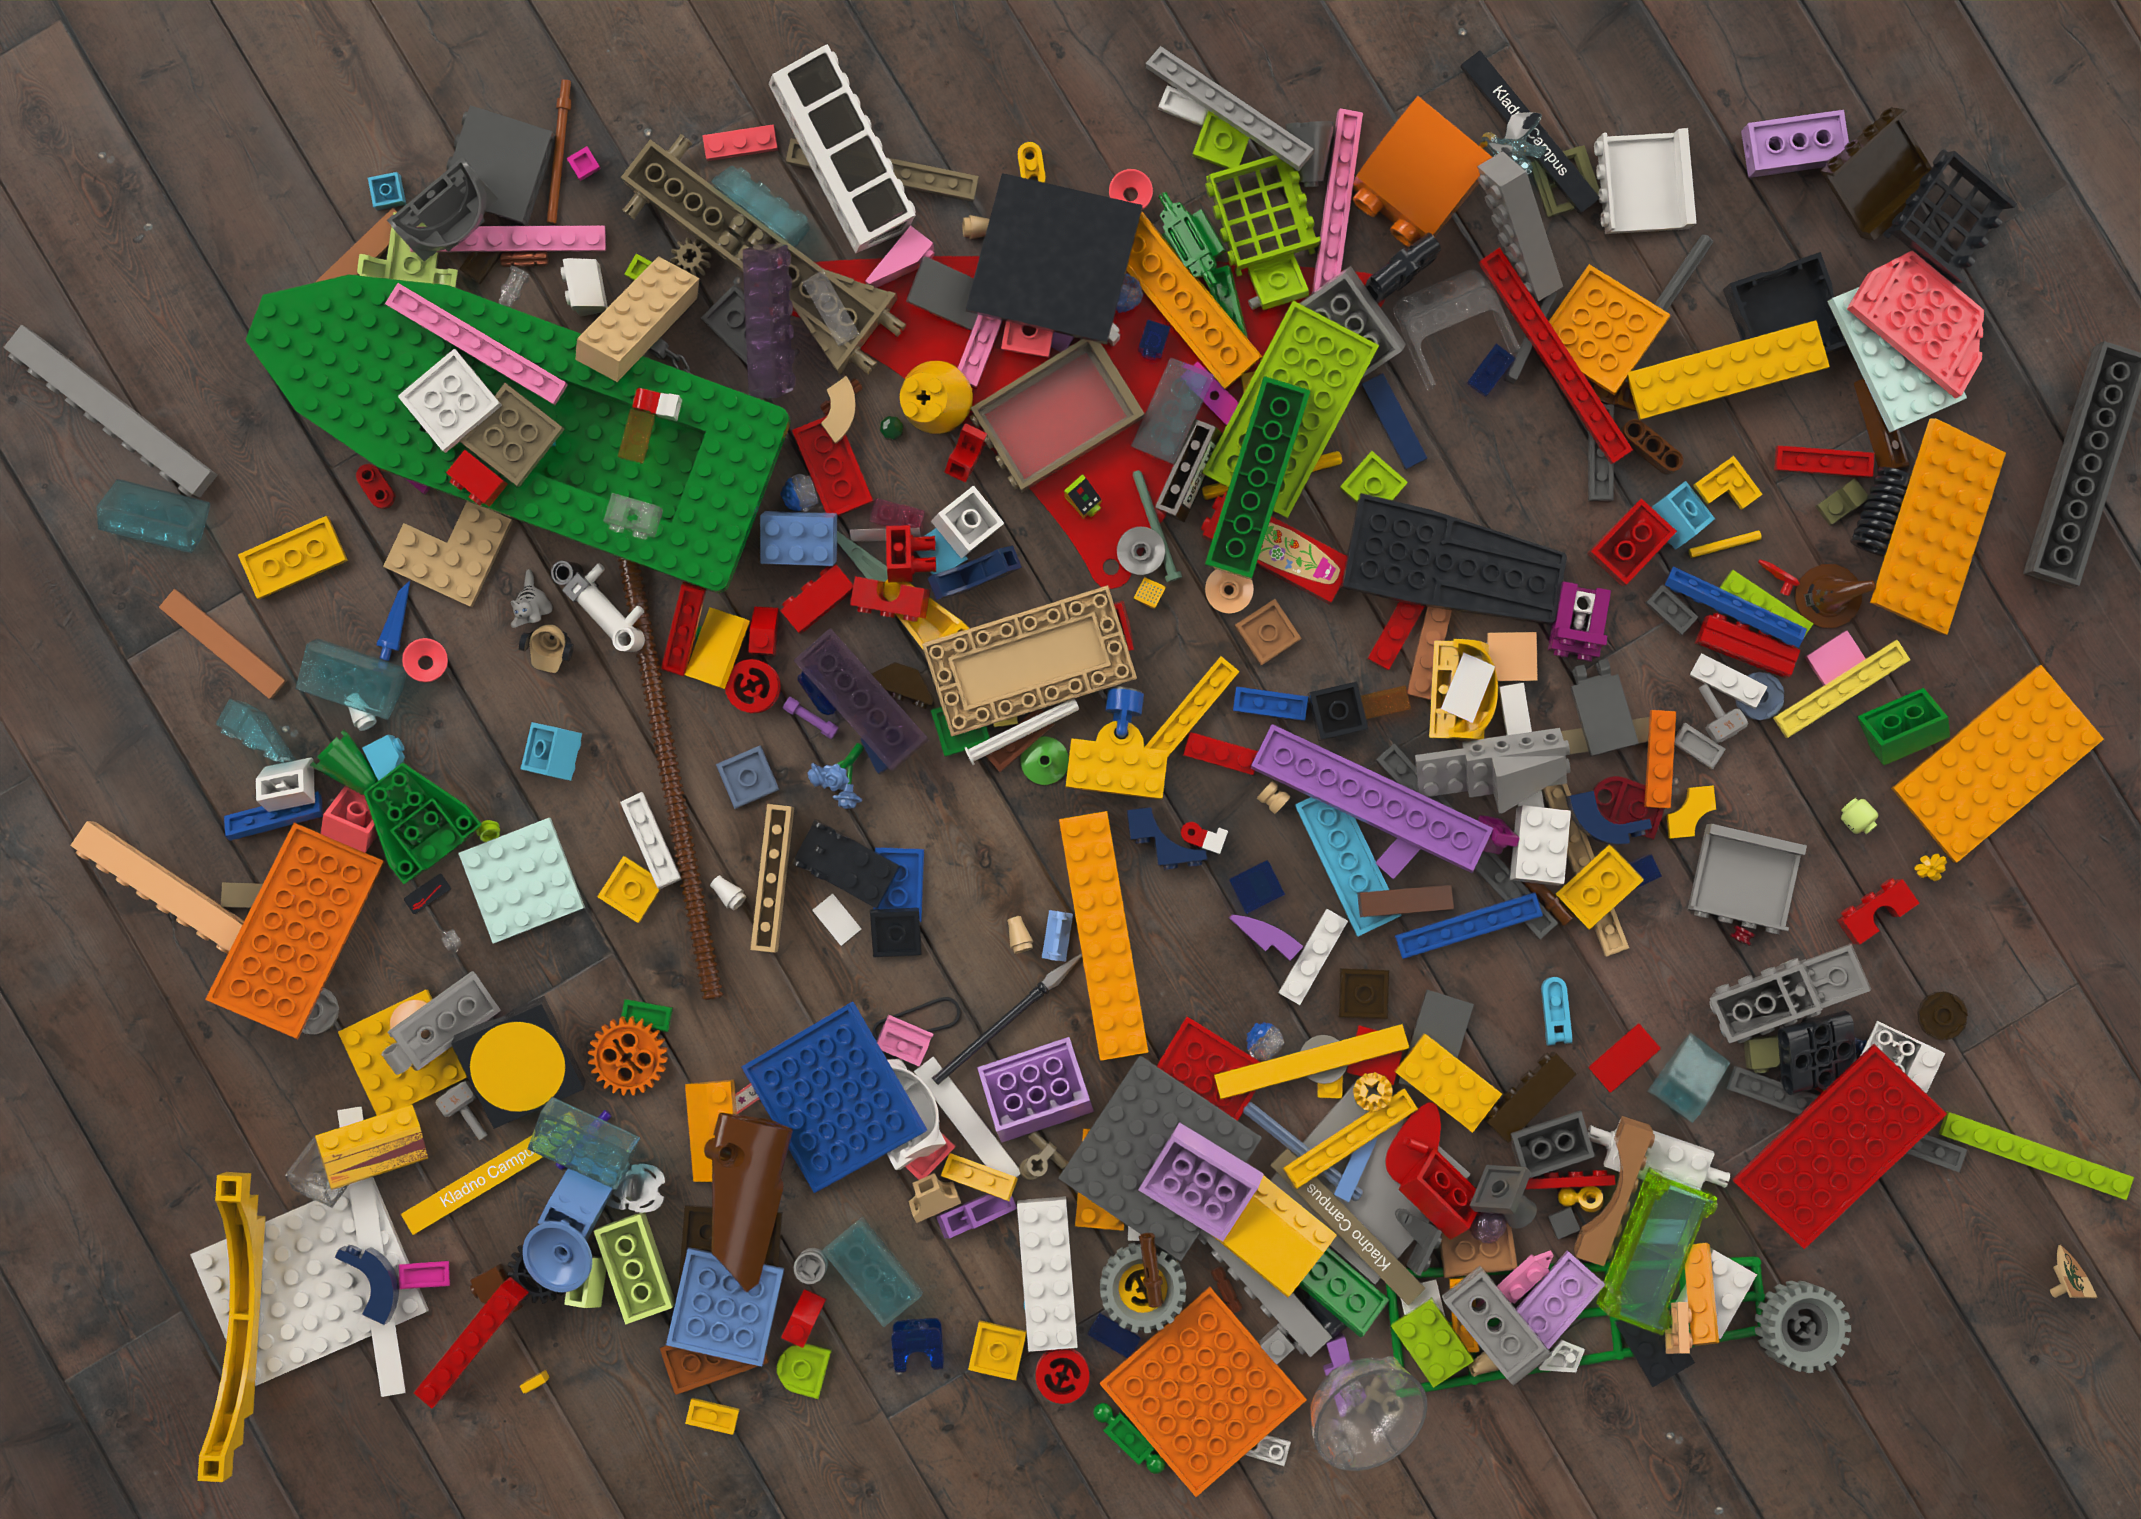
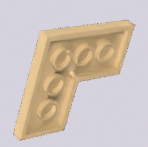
(455, 566)

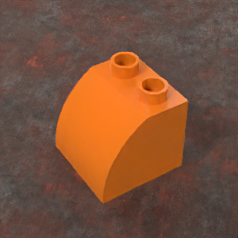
(1419, 173)

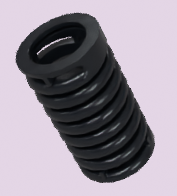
(1886, 511)

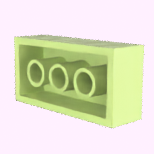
(635, 1267)

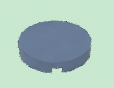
(1771, 700)

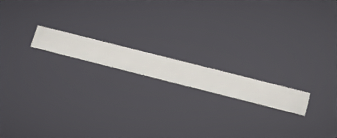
(368, 1236)

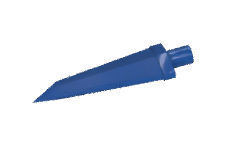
(391, 633)

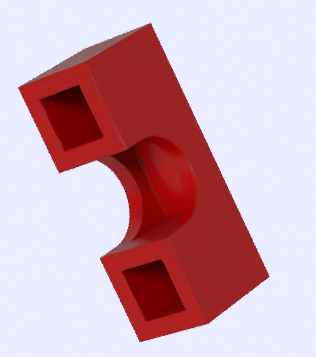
(869, 595)
(1859, 921)

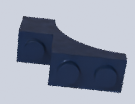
(975, 573)
(1143, 826)

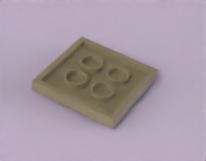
(513, 436)

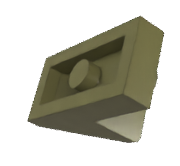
(1842, 501)

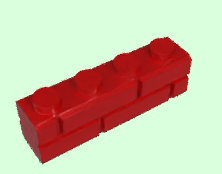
(1747, 646)

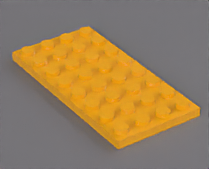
(1938, 527)
(1997, 763)

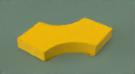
(1684, 820)

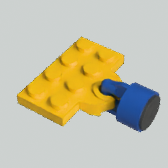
(1118, 757)

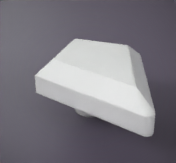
(1564, 1358)

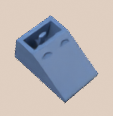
(577, 1202)

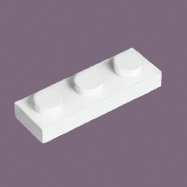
(1728, 681)

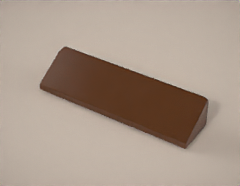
(1887, 446)

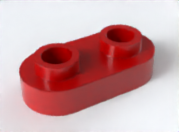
(374, 485)

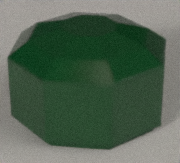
(891, 428)

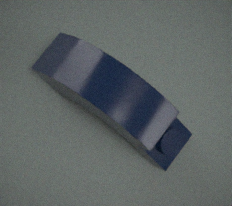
(1593, 824)
(381, 1277)

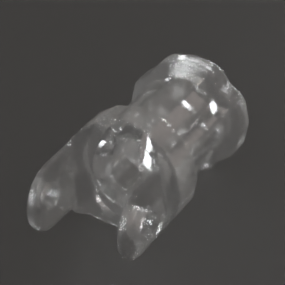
(512, 293)

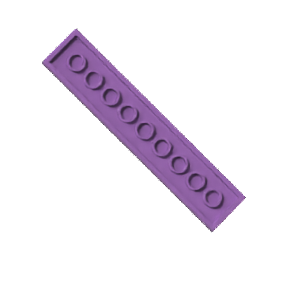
(1372, 798)

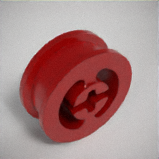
(760, 704)
(1080, 1381)

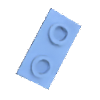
(1057, 935)

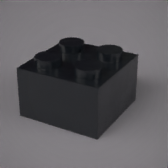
(1337, 711)

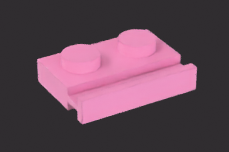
(904, 1040)

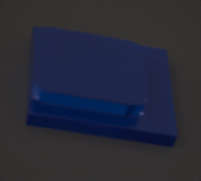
(1256, 886)

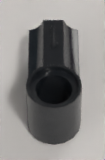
(1328, 1320)

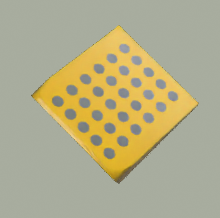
(1149, 593)

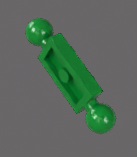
(1128, 1438)

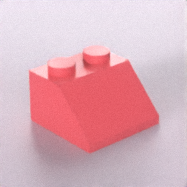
(349, 820)

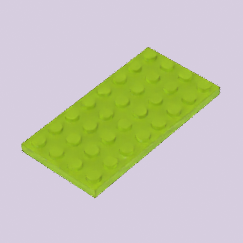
(1310, 355)

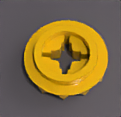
(1373, 1102)

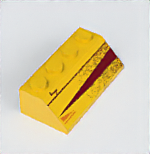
(371, 1147)

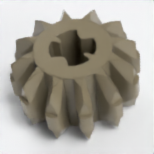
(699, 260)

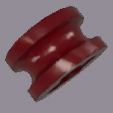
(1742, 935)

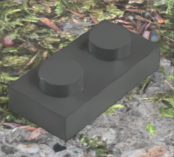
(1671, 610)

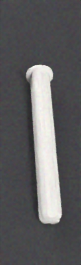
(1022, 730)

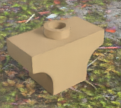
(932, 1197)

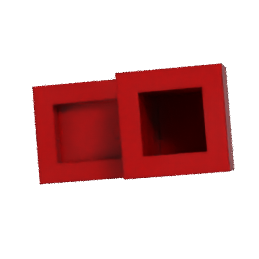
(966, 453)

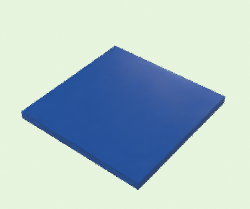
(835, 1097)

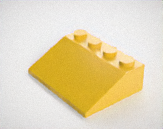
(1278, 1237)

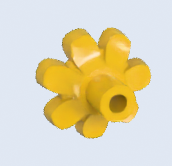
(1931, 867)

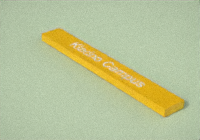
(470, 1186)

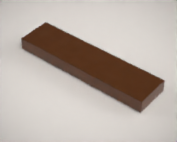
(1405, 901)

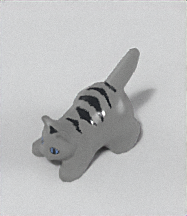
(530, 603)

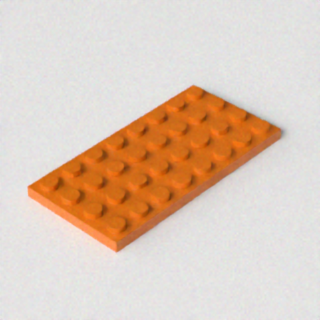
(295, 931)

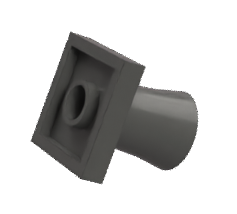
(1502, 1192)

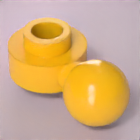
(1568, 1197)

